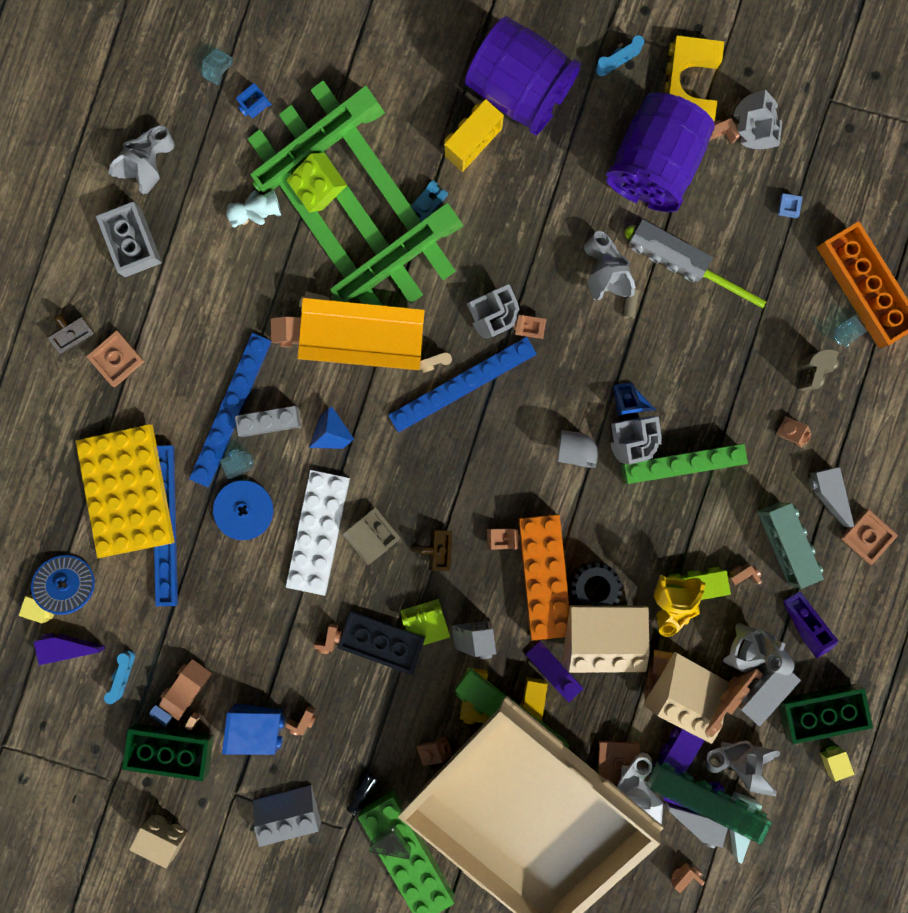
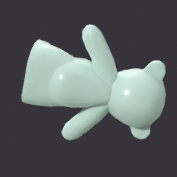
(255, 209)

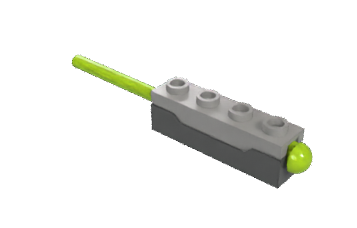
(679, 257)

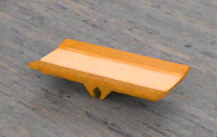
(361, 334)

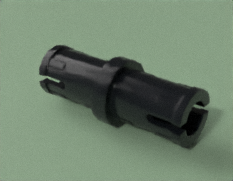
(361, 794)

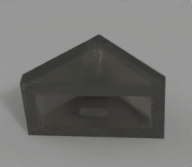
(391, 844)

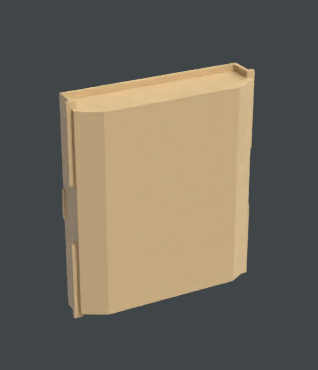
(531, 818)

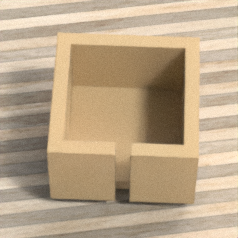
(159, 840)

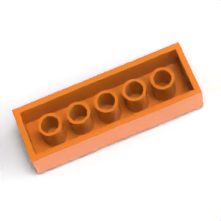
(867, 284)
(544, 576)

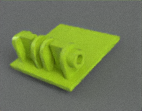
(426, 620)

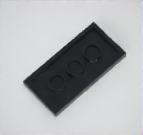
(381, 642)

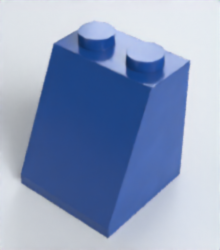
(253, 730)

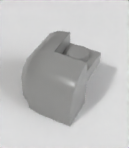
(758, 121)
(494, 312)
(636, 439)
(576, 449)

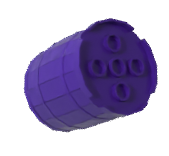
(521, 74)
(661, 151)

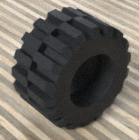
(595, 569)

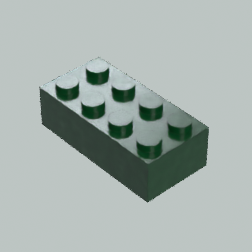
(825, 713)
(168, 752)

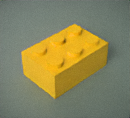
(473, 135)

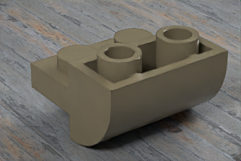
(814, 368)
(371, 536)

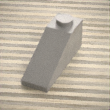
(831, 491)
(706, 830)

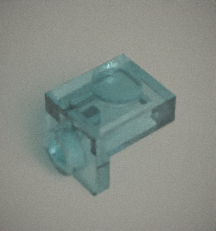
(215, 65)
(849, 331)

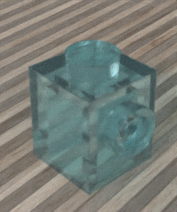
(237, 463)

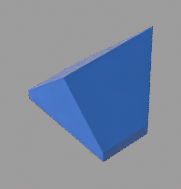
(630, 400)
(330, 432)

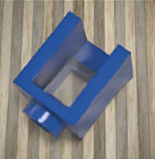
(252, 101)

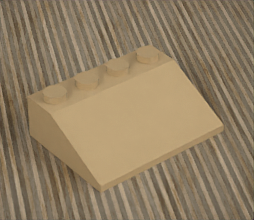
(606, 639)
(687, 696)

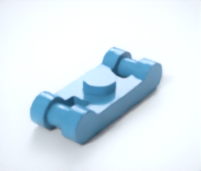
(619, 56)
(424, 205)
(120, 676)

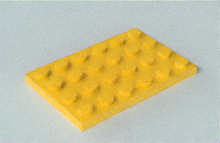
(125, 491)

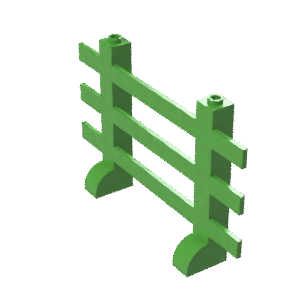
(389, 259)

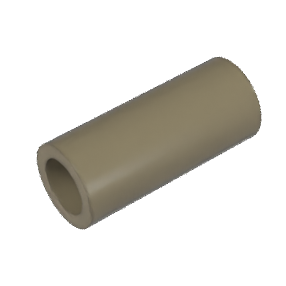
(630, 306)

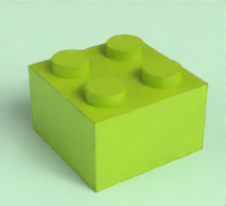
(316, 182)

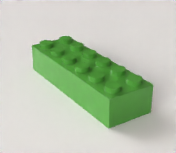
(418, 878)

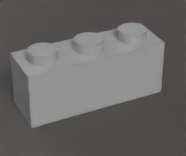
(268, 421)

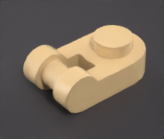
(428, 364)

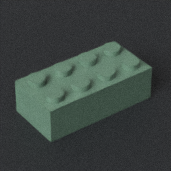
(791, 545)

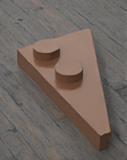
(731, 699)

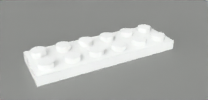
(317, 532)

